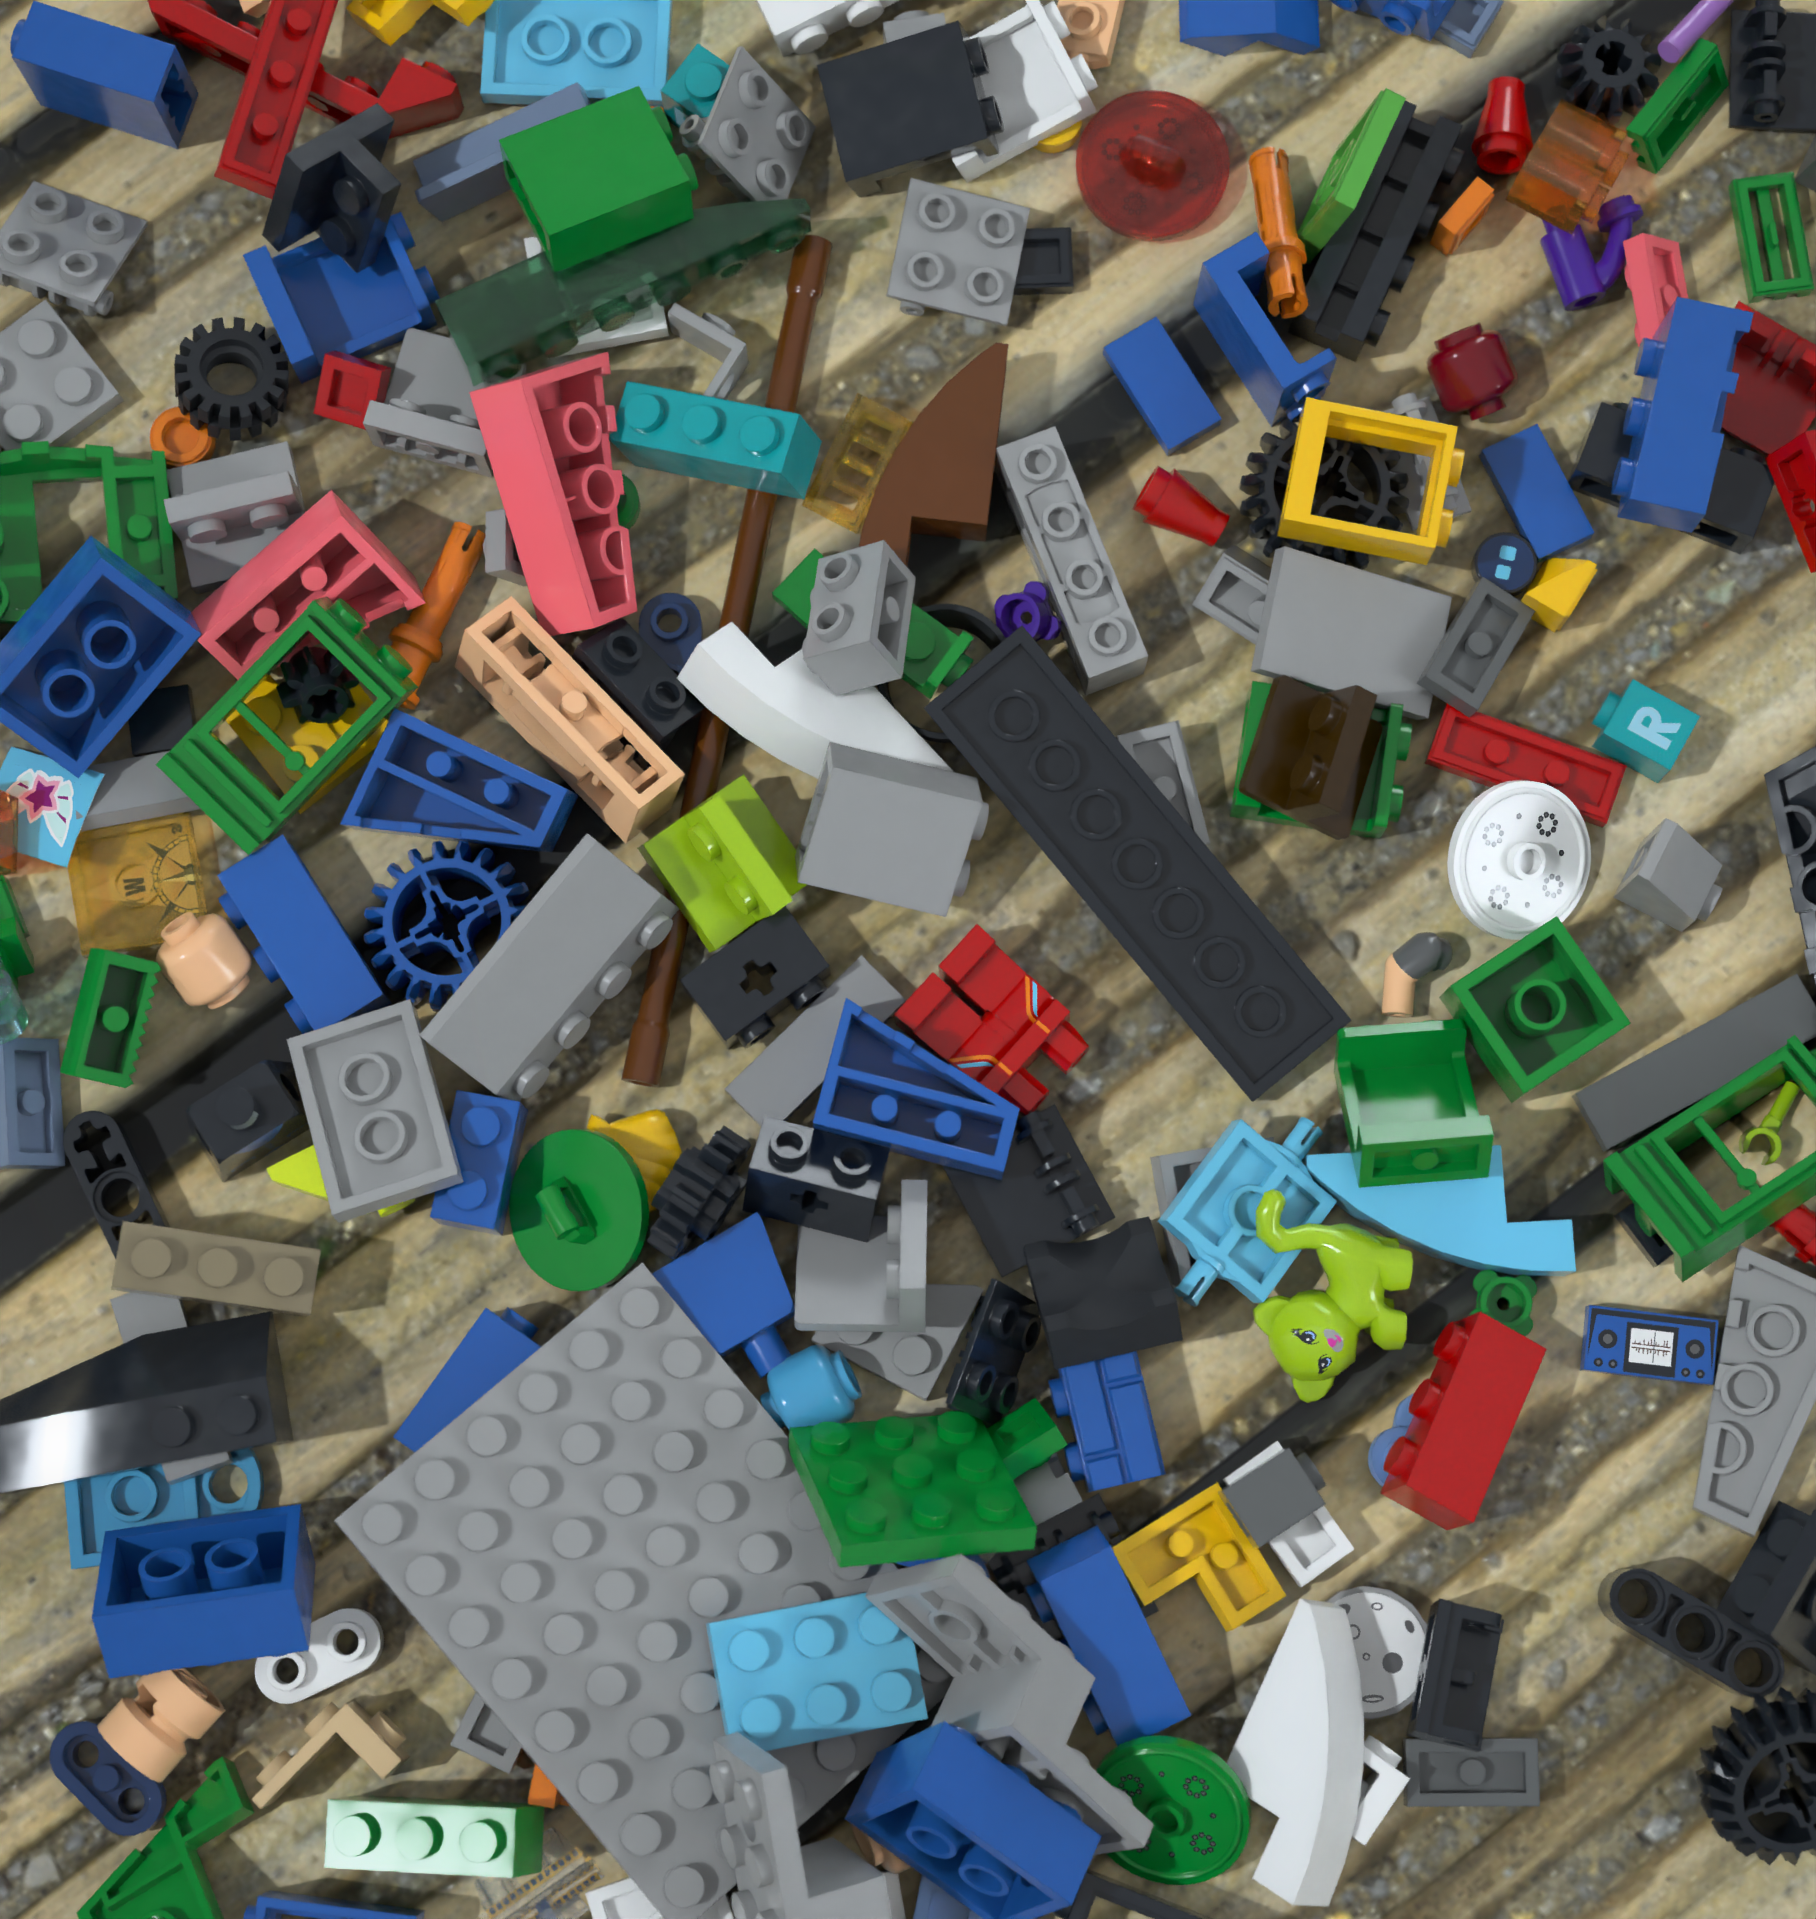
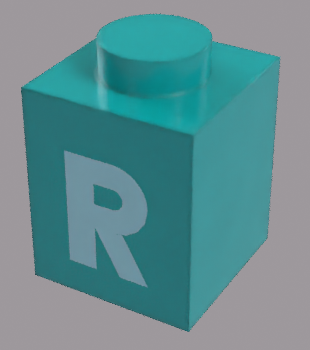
(693, 86)
(1643, 729)

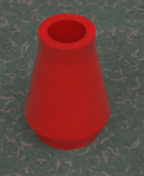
(1504, 128)
(1179, 507)

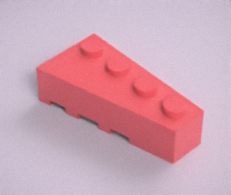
(560, 491)

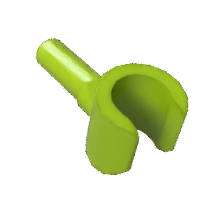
(1772, 1123)

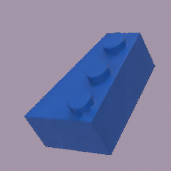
(1679, 414)
(454, 791)

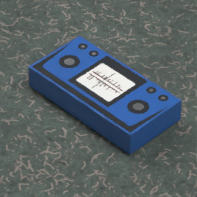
(1649, 1345)

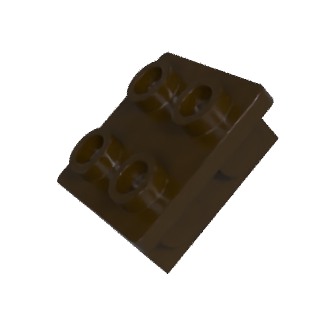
(1313, 754)

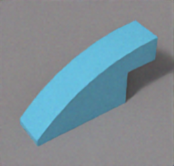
(1451, 1219)

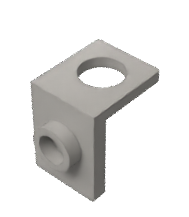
(717, 340)

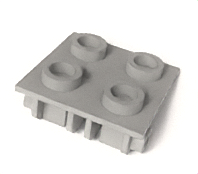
(752, 134)
(66, 248)
(957, 253)

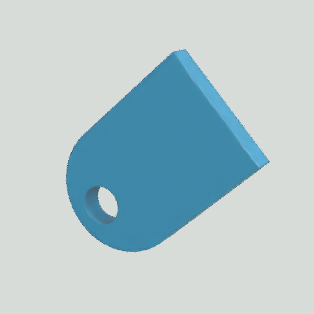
(145, 1499)

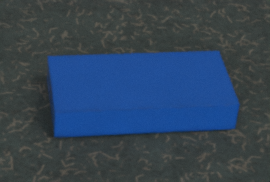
(1161, 386)
(1536, 493)

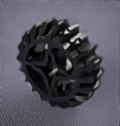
(1346, 502)
(1748, 1774)

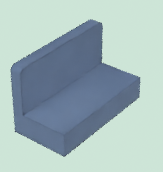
(31, 1105)

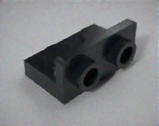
(638, 683)

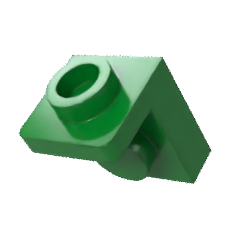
(933, 654)

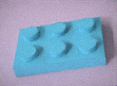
(551, 44)
(814, 1672)

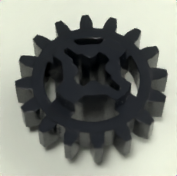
(699, 1193)

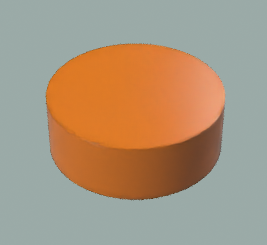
(180, 440)

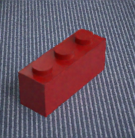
(1461, 1420)

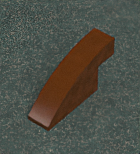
(945, 462)

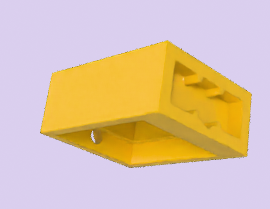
(1376, 429)

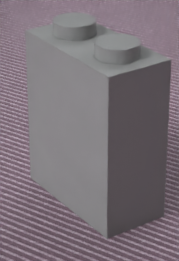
(890, 830)

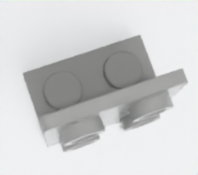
(430, 407)
(868, 1283)

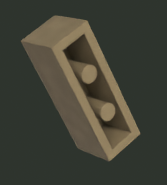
(215, 1269)

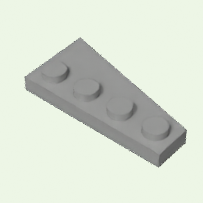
(1759, 1390)

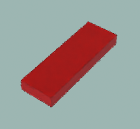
(1500, 752)

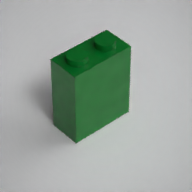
(599, 177)

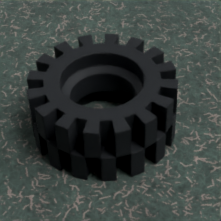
(238, 347)

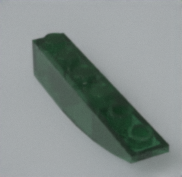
(544, 312)

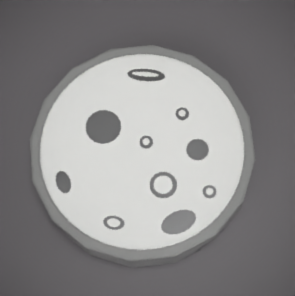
(1387, 1646)

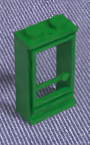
(227, 787)
(1672, 1199)

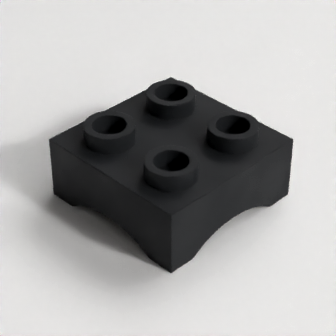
(1103, 1295)

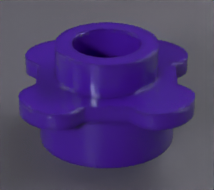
(1034, 599)

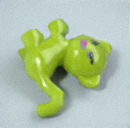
(1319, 1330)

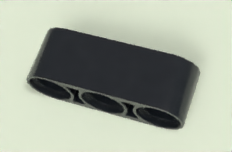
(1721, 1639)

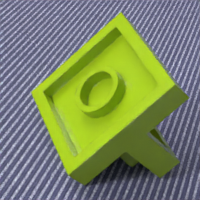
(725, 863)

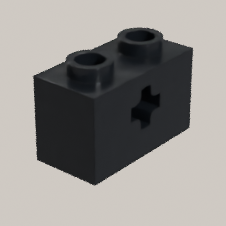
(769, 946)
(815, 1179)

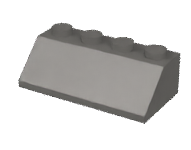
(551, 972)

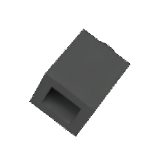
(1274, 1496)

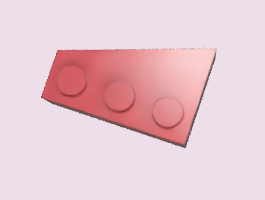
(316, 557)

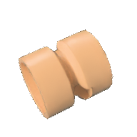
(159, 1720)

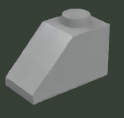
(1671, 878)

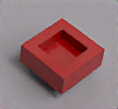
(348, 387)

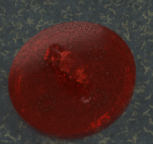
(1152, 165)

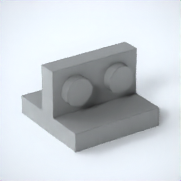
(232, 509)

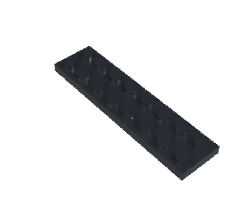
(1137, 864)

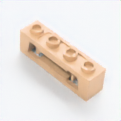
(568, 719)

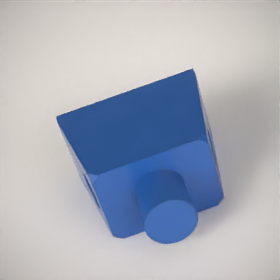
(734, 1293)

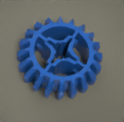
(423, 939)

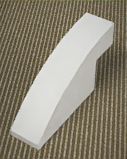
(792, 709)
(1306, 1754)

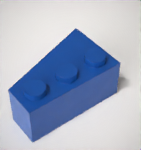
(908, 1100)

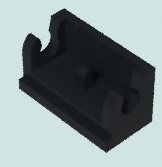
(1455, 1675)

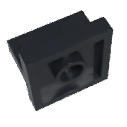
(337, 190)
(1778, 1586)

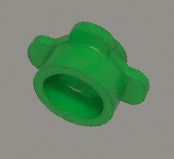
(1516, 1290)

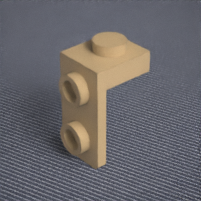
(372, 1738)

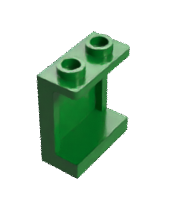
(1380, 798)
(1410, 1104)

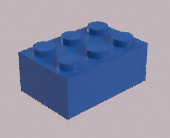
(89, 656)
(204, 1591)
(973, 1825)

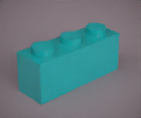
(716, 440)

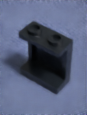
(909, 105)

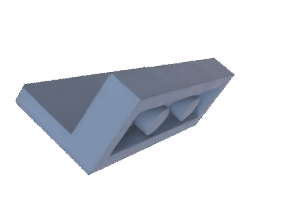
(472, 166)

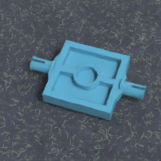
(1219, 1203)

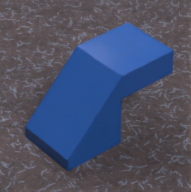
(1234, 24)

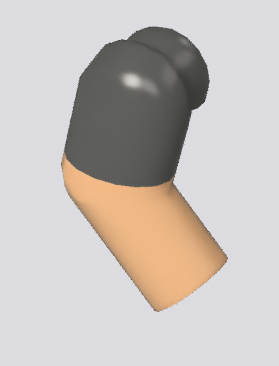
(1408, 964)

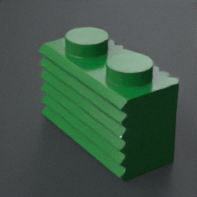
(109, 1017)

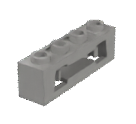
(1070, 560)

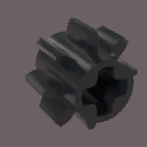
(316, 686)

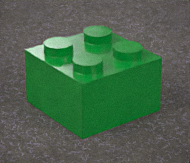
(1534, 1009)

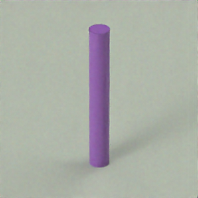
(1691, 28)

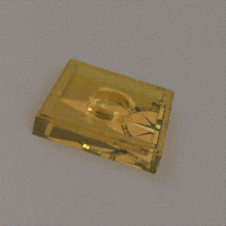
(134, 882)

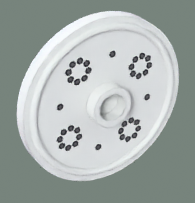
(1518, 858)

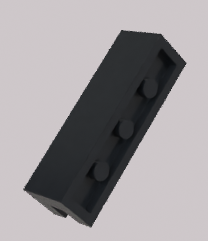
(1372, 243)

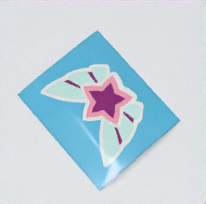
(47, 803)

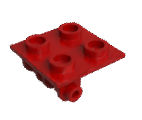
(1774, 385)

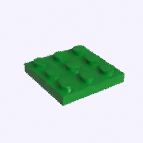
(910, 1489)

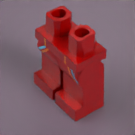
(1014, 1026)

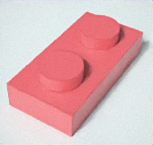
(1654, 278)

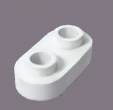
(324, 1663)

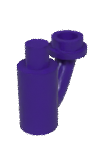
(1572, 264)

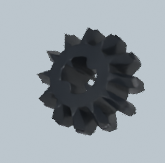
(1617, 48)

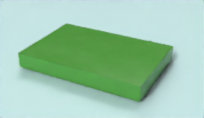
(1349, 172)

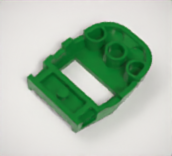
(132, 505)

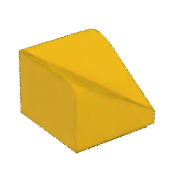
(1558, 590)

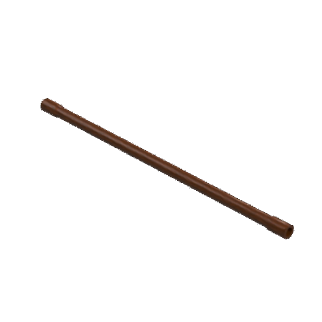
(804, 290)

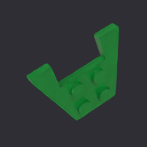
(168, 1874)

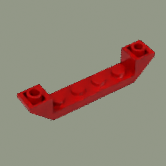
(413, 97)

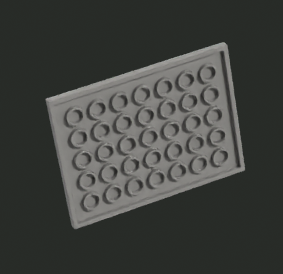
(579, 1548)

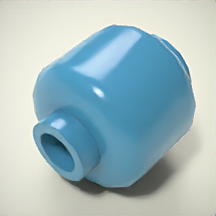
(811, 1389)

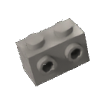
(859, 618)

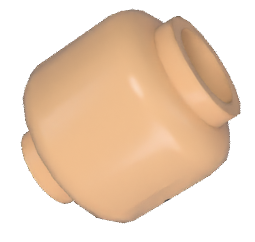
(204, 960)

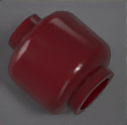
(1472, 371)

